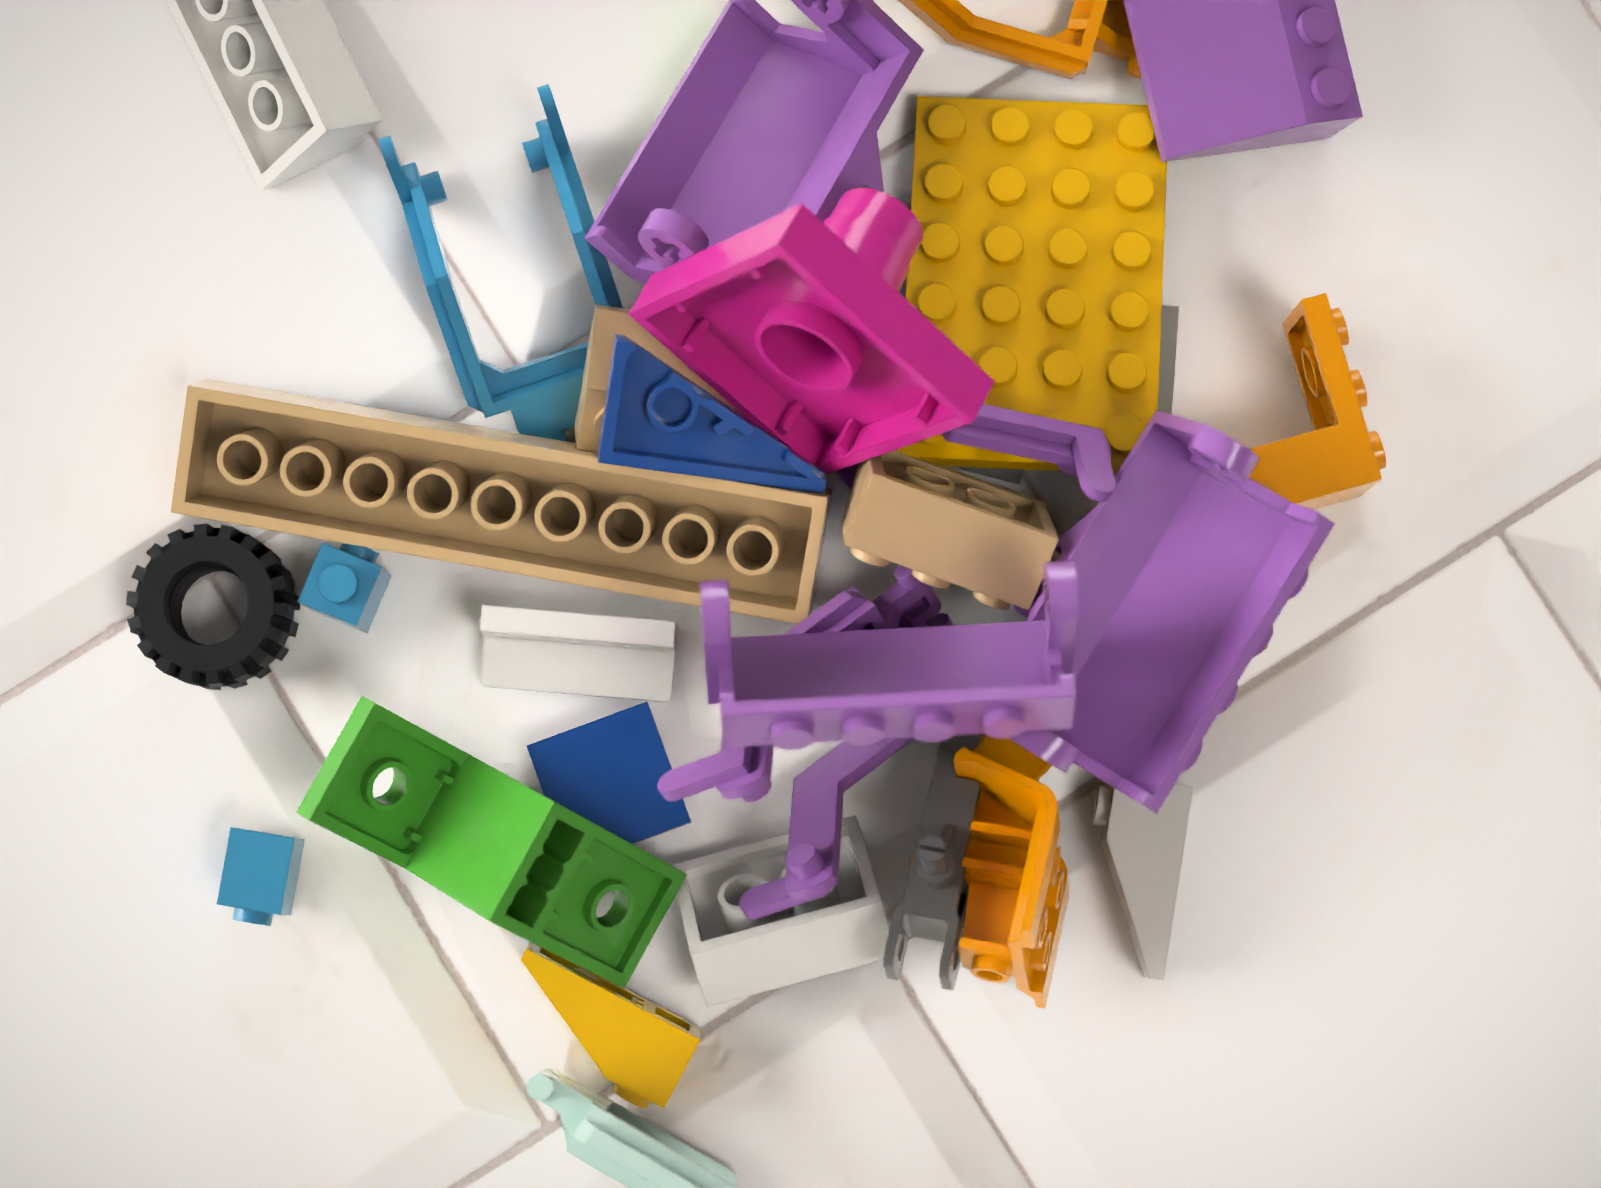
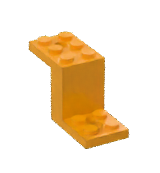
(1340, 455)

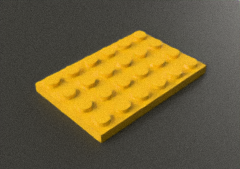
(1043, 260)

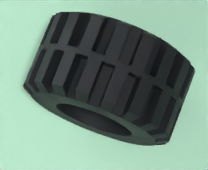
(163, 589)

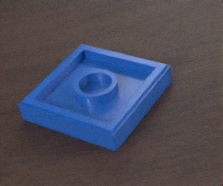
(611, 774)

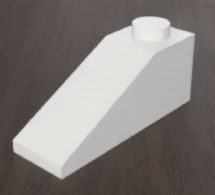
(1145, 866)

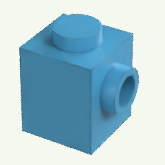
(346, 585)
(259, 875)

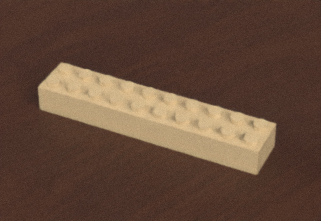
(493, 500)

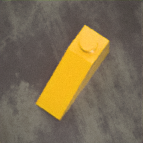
(623, 1033)

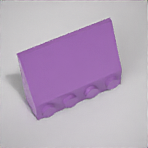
(1242, 73)

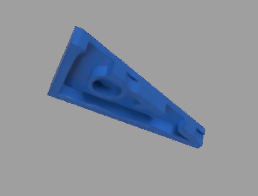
(674, 426)

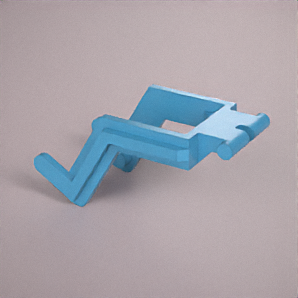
(543, 390)

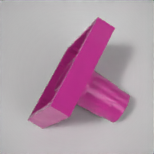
(812, 332)

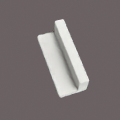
(578, 653)

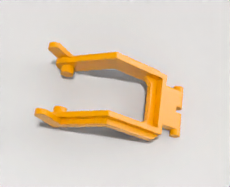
(1091, 27)

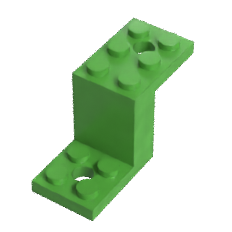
(492, 843)

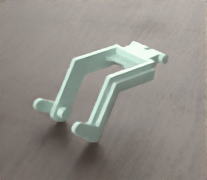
(623, 1142)

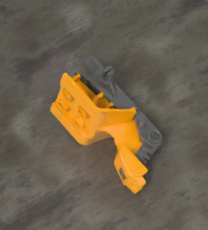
(991, 848)

